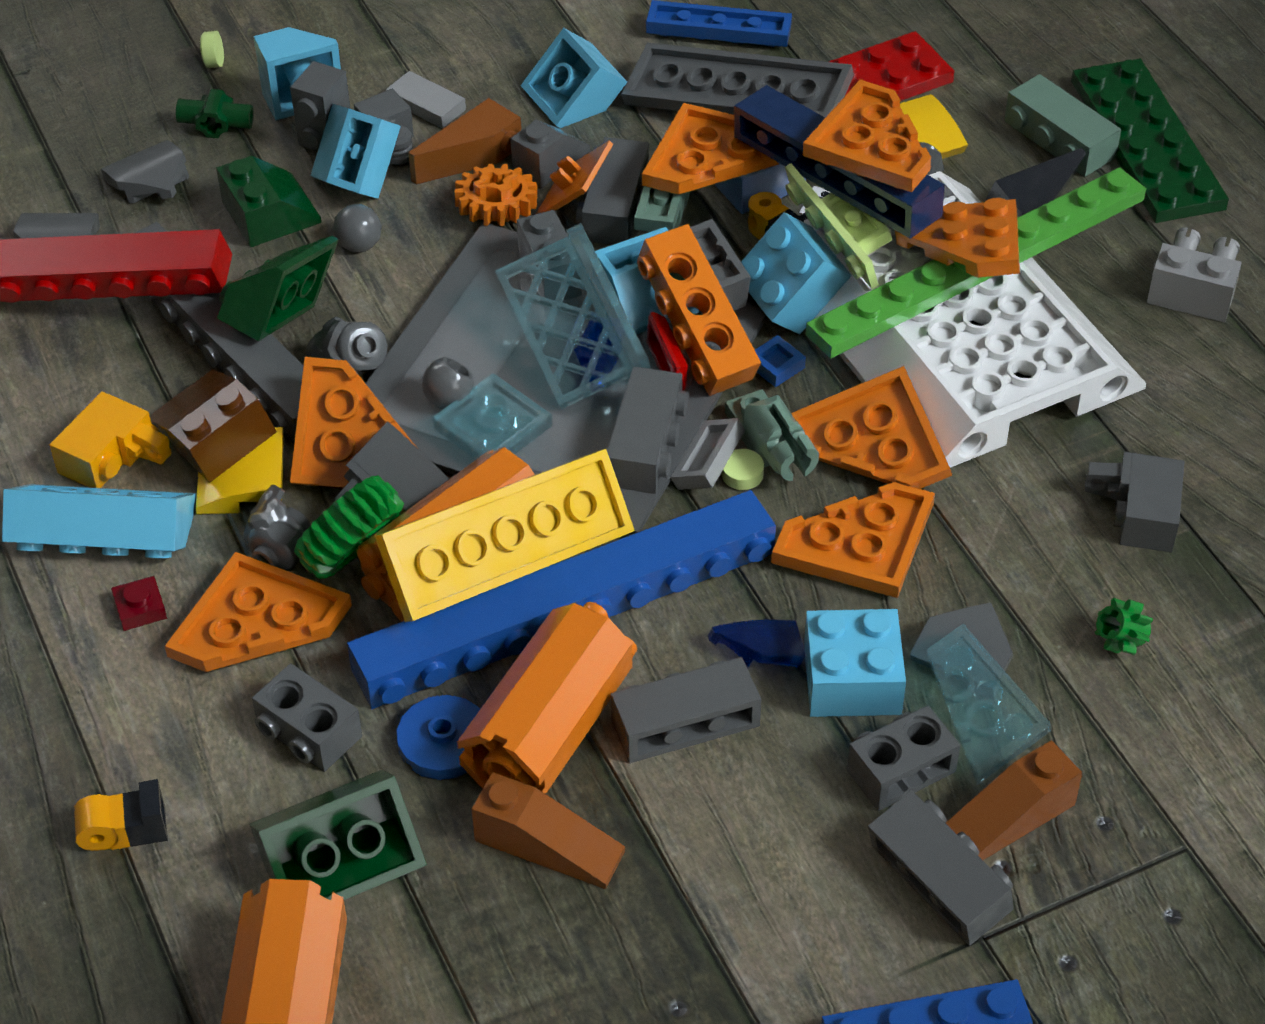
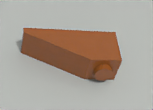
(468, 142)
(1019, 800)
(543, 831)

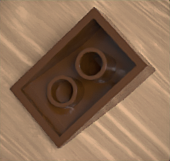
(214, 423)

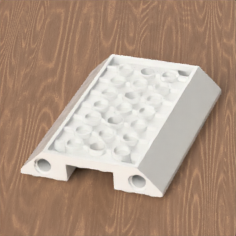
(969, 369)

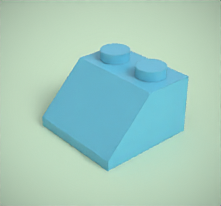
(284, 57)
(572, 80)

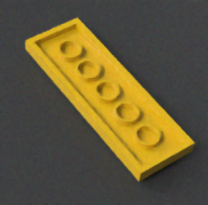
(504, 535)

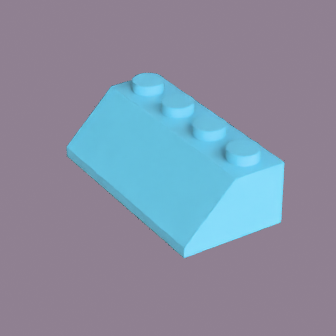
(97, 518)

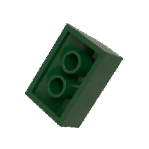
(277, 289)
(342, 838)

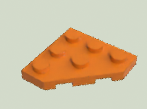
(871, 138)
(700, 152)
(974, 235)
(333, 422)
(877, 432)
(860, 540)
(255, 613)

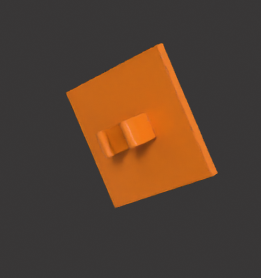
(573, 178)

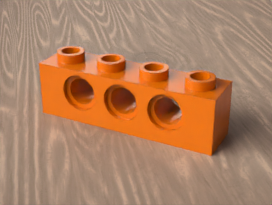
(680, 253)

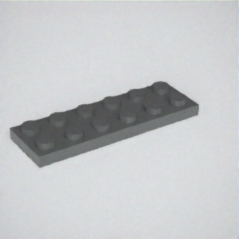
(720, 79)

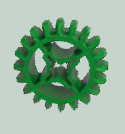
(346, 524)

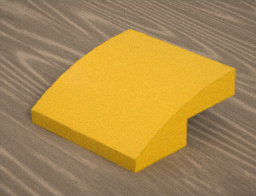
(935, 125)
(243, 480)

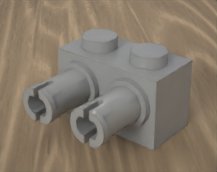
(1193, 279)

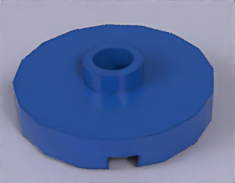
(421, 745)

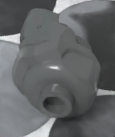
(356, 342)
(275, 530)

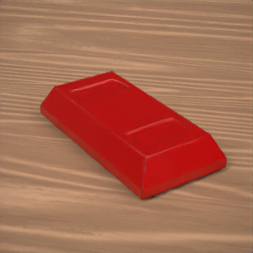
(665, 347)

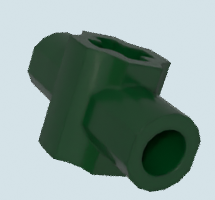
(214, 113)

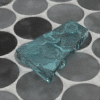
(984, 703)

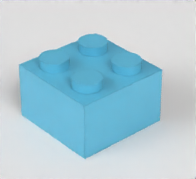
(793, 273)
(854, 662)

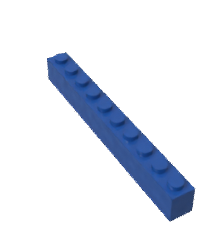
(507, 617)

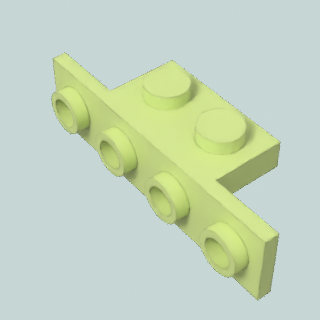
(844, 226)

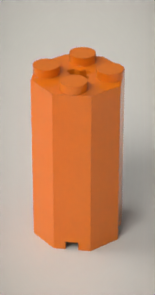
(482, 476)
(548, 698)
(286, 955)

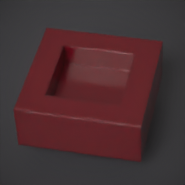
(139, 603)

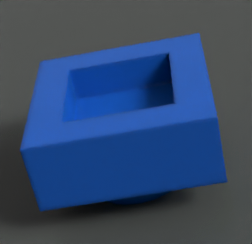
(779, 361)

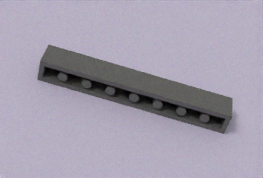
(260, 366)

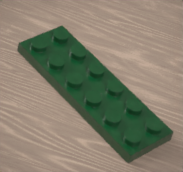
(1152, 140)

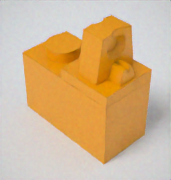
(106, 438)

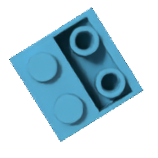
(355, 151)
(631, 288)

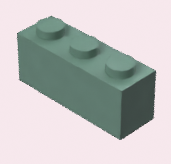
(1061, 123)

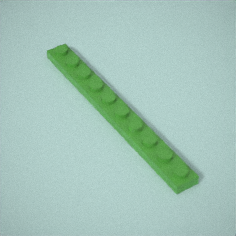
(938, 282)

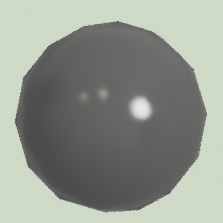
(357, 228)
(446, 382)

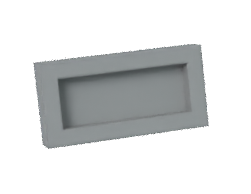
(429, 99)
(707, 454)

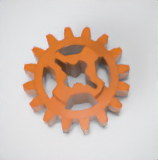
(495, 194)

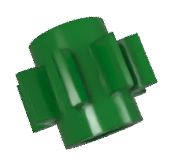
(1123, 626)

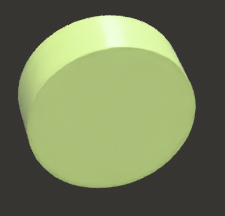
(212, 49)
(743, 469)

